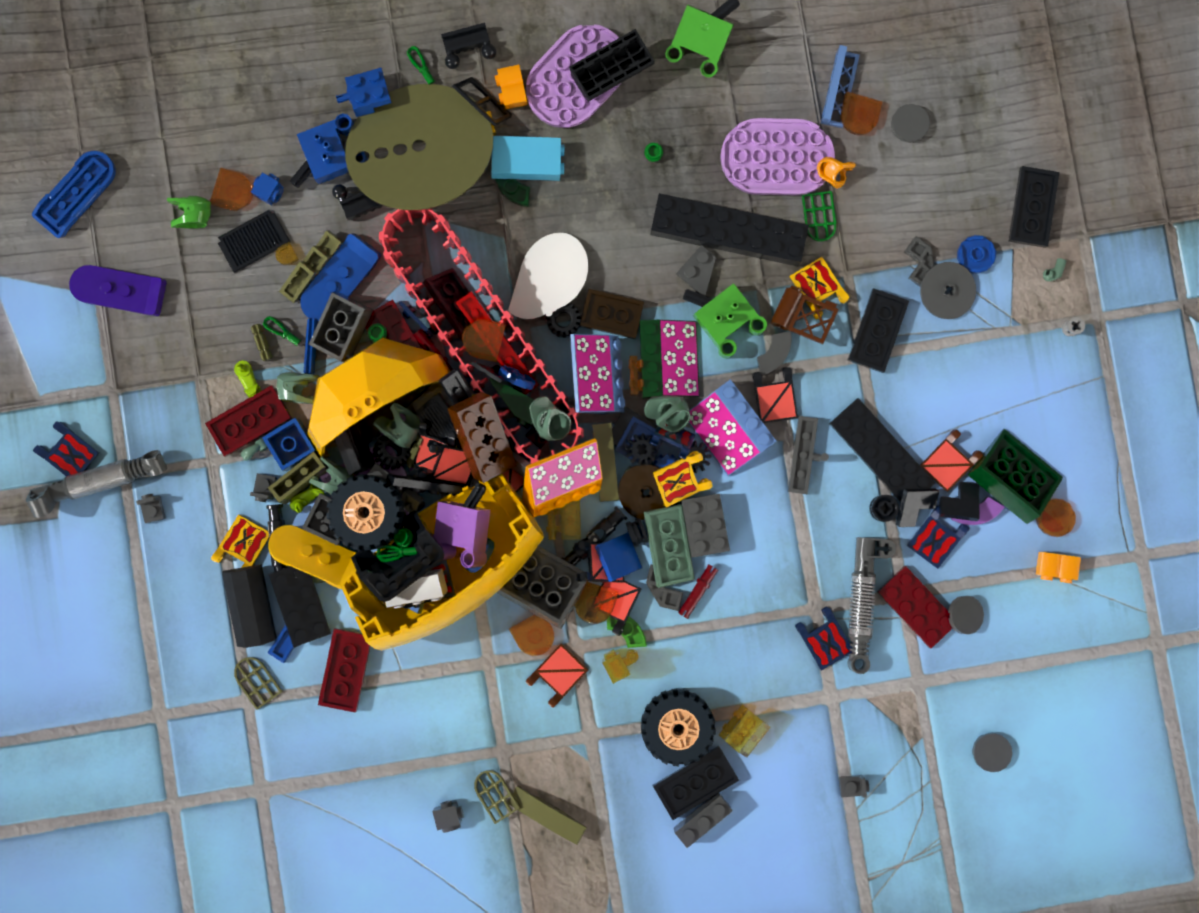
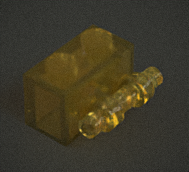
(570, 522)
(617, 665)
(746, 733)

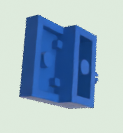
(366, 92)

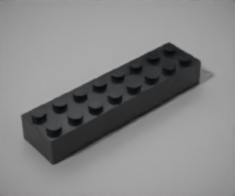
(729, 230)

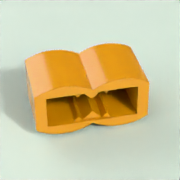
(512, 87)
(1058, 566)

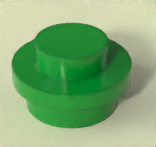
(653, 152)
(377, 332)
(403, 538)

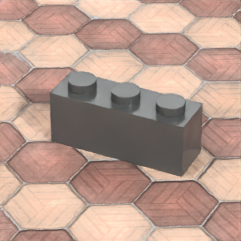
(702, 820)

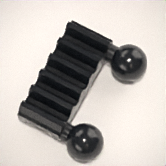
(467, 39)
(354, 205)

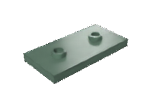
(669, 545)

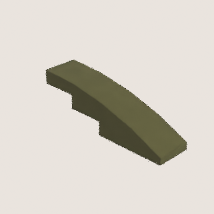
(310, 266)
(604, 438)
(548, 816)

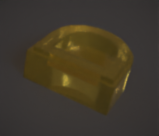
(286, 255)

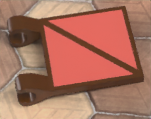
(947, 464)
(560, 671)

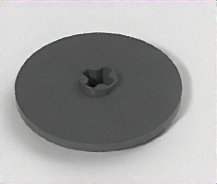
(961, 293)

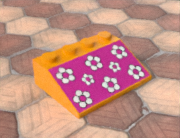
(562, 478)

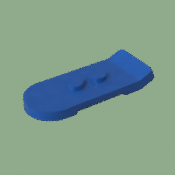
(75, 193)
(340, 275)

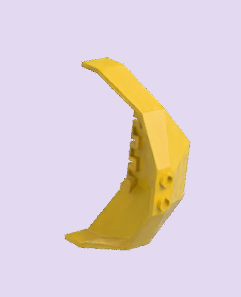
(366, 384)

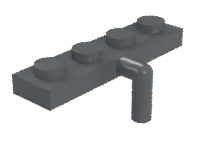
(804, 455)

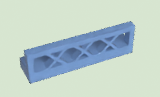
(835, 84)

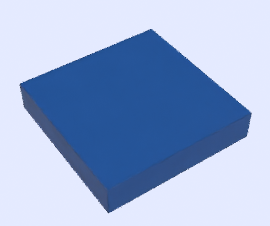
(618, 557)

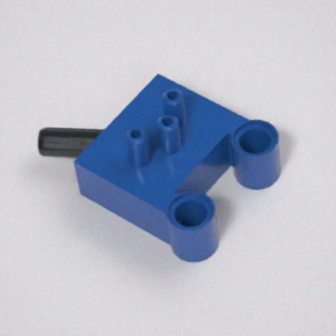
(324, 151)

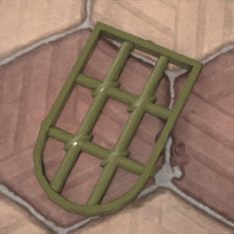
(255, 689)
(502, 798)

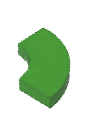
(632, 632)

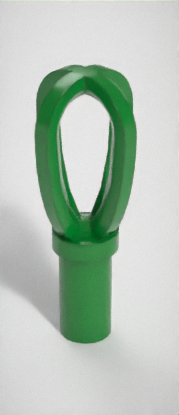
(424, 69)
(286, 334)
(400, 552)

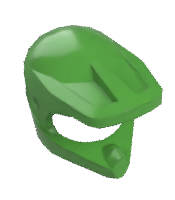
(196, 212)

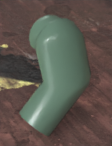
(1056, 272)

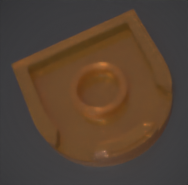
(859, 113)
(231, 190)
(483, 339)
(596, 603)
(533, 635)

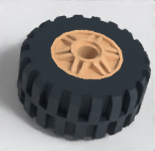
(348, 516)
(678, 745)

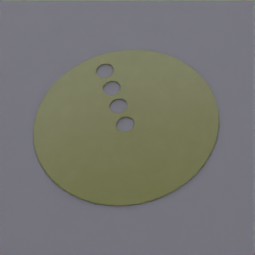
(454, 155)

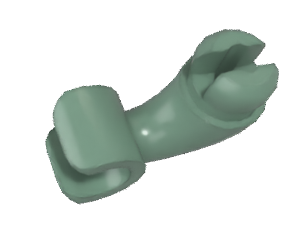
(248, 452)

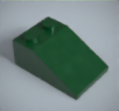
(516, 401)

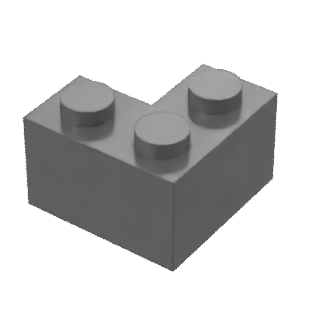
(317, 520)

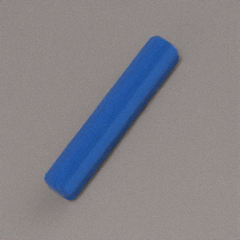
(310, 352)

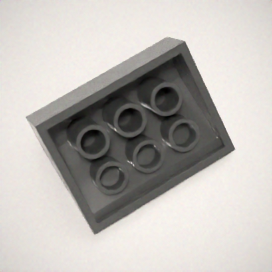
(545, 587)

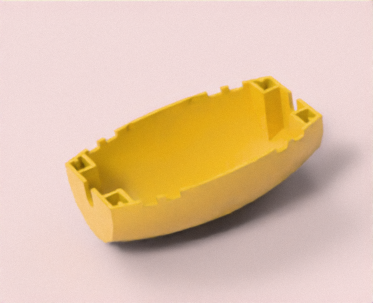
(514, 539)

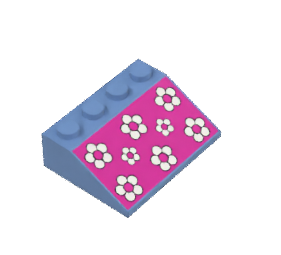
(597, 374)
(730, 428)

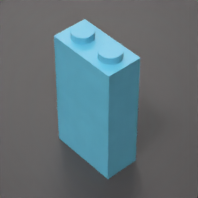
(527, 158)

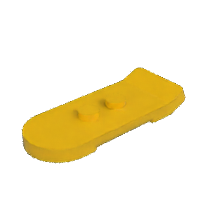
(311, 554)

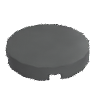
(910, 123)
(966, 615)
(992, 752)

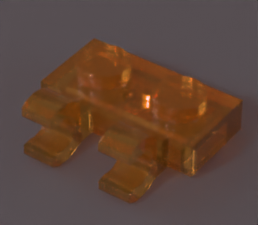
(634, 384)

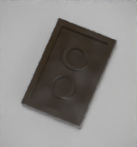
(612, 314)

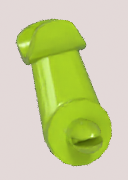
(247, 378)
(301, 500)

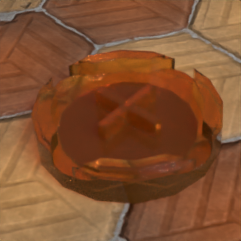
(1056, 518)

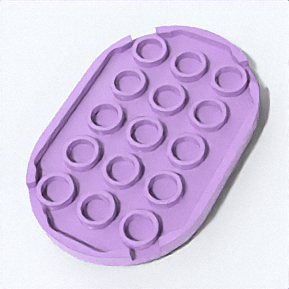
(551, 86)
(775, 156)

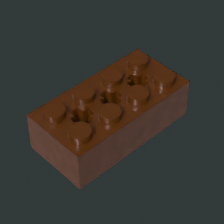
(482, 437)

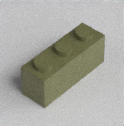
(298, 478)

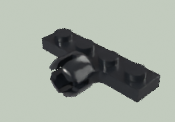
(420, 486)

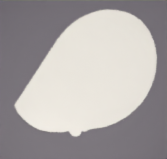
(549, 276)

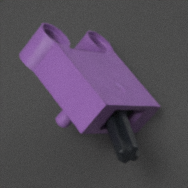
(464, 527)

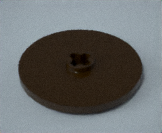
(631, 490)

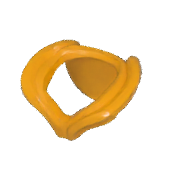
(830, 167)

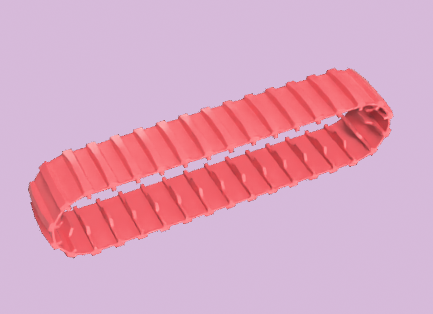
(394, 223)

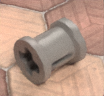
(1078, 328)

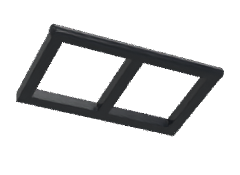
(488, 97)

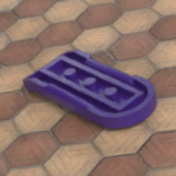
(118, 289)

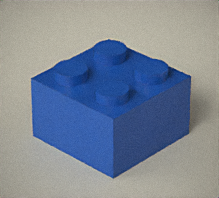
(289, 444)

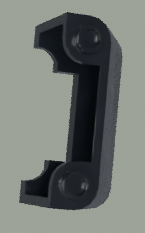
(393, 577)

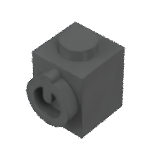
(448, 816)

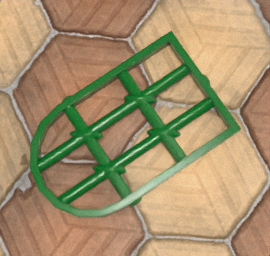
(823, 209)

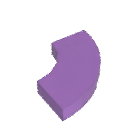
(988, 510)

